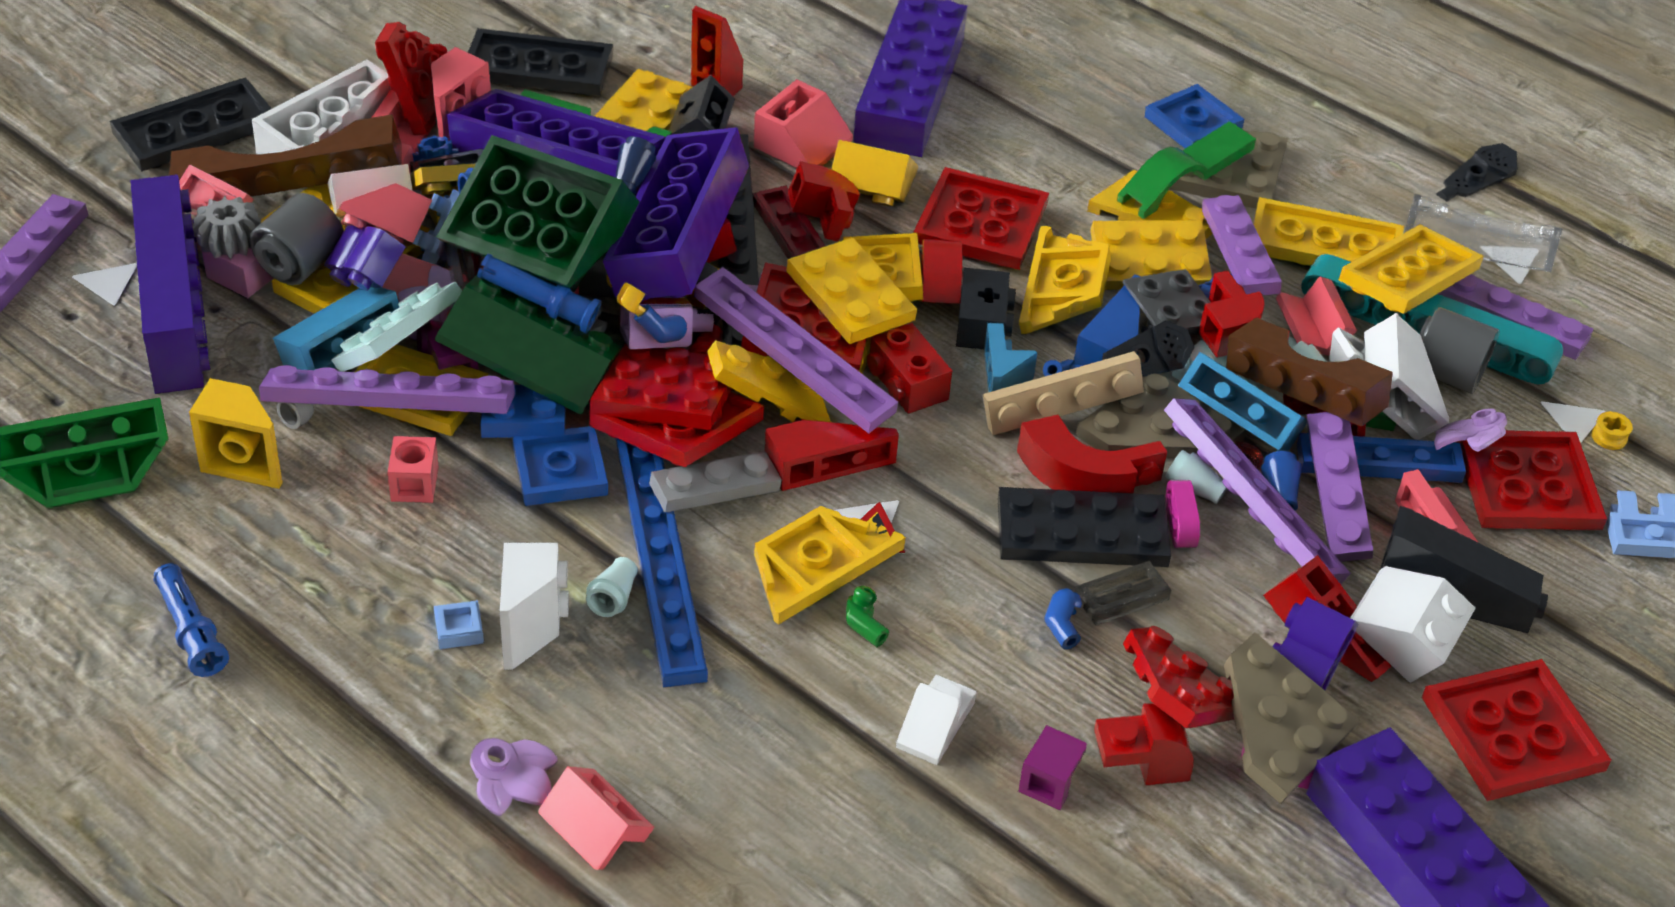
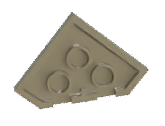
(1248, 177)
(1143, 420)
(1282, 717)

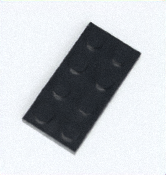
(543, 61)
(193, 121)
(1083, 527)

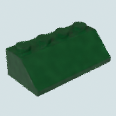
(528, 344)

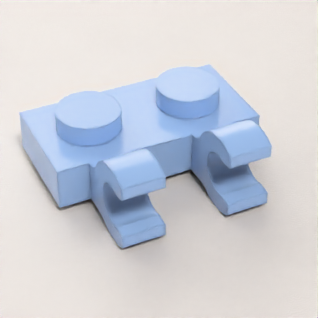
(434, 248)
(1642, 533)

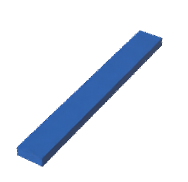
(662, 572)

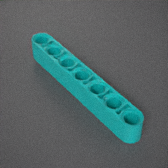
(1518, 351)

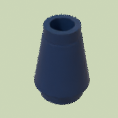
(635, 161)

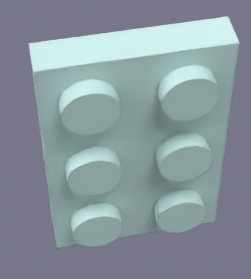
(395, 326)

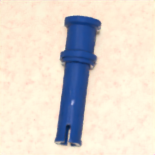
(557, 300)
(194, 631)

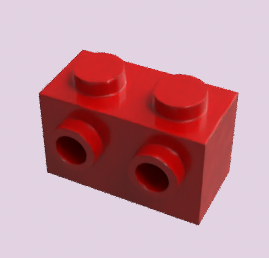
(909, 368)

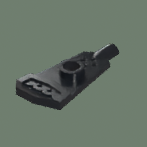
(1491, 164)
(1157, 360)

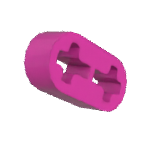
(1182, 514)

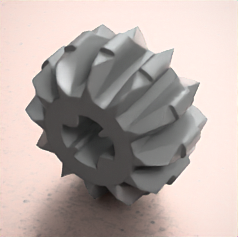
(225, 226)

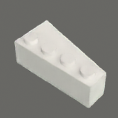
(322, 109)

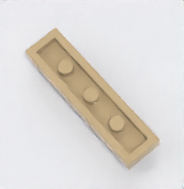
(1064, 392)

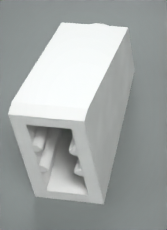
(1414, 392)

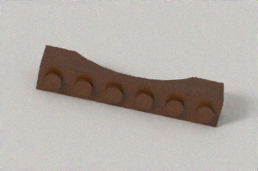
(357, 147)

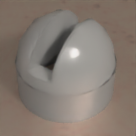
(294, 414)

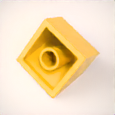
(876, 171)
(235, 435)

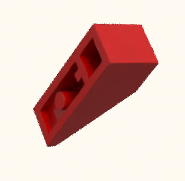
(715, 51)
(822, 451)
(1319, 584)

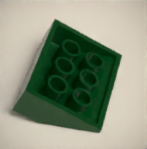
(538, 212)

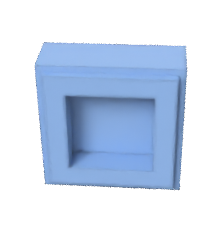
(458, 624)

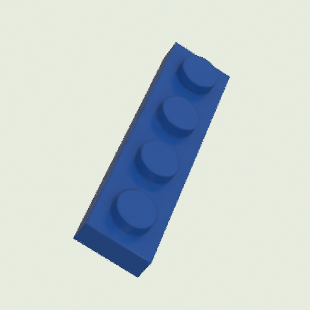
(1395, 456)

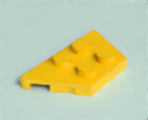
(1063, 279)
(817, 558)

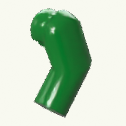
(860, 616)

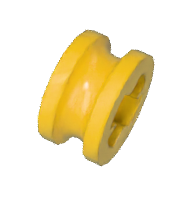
(1612, 430)

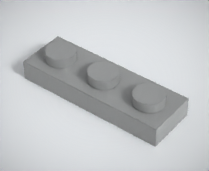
(715, 481)

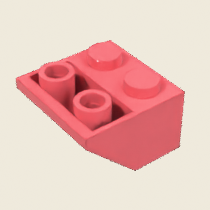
(457, 81)
(800, 126)
(389, 209)

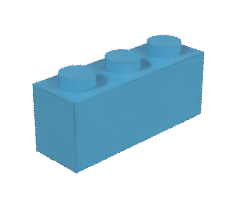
(318, 337)
(1243, 403)

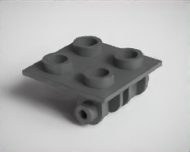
(1169, 298)

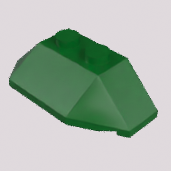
(83, 452)

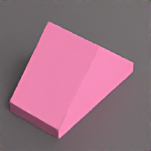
(239, 273)

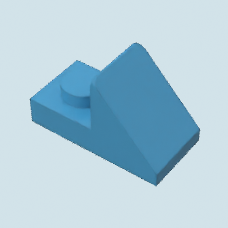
(1004, 365)

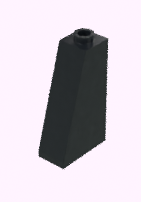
(1494, 584)

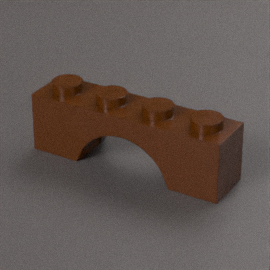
(1344, 388)

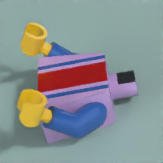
(659, 320)

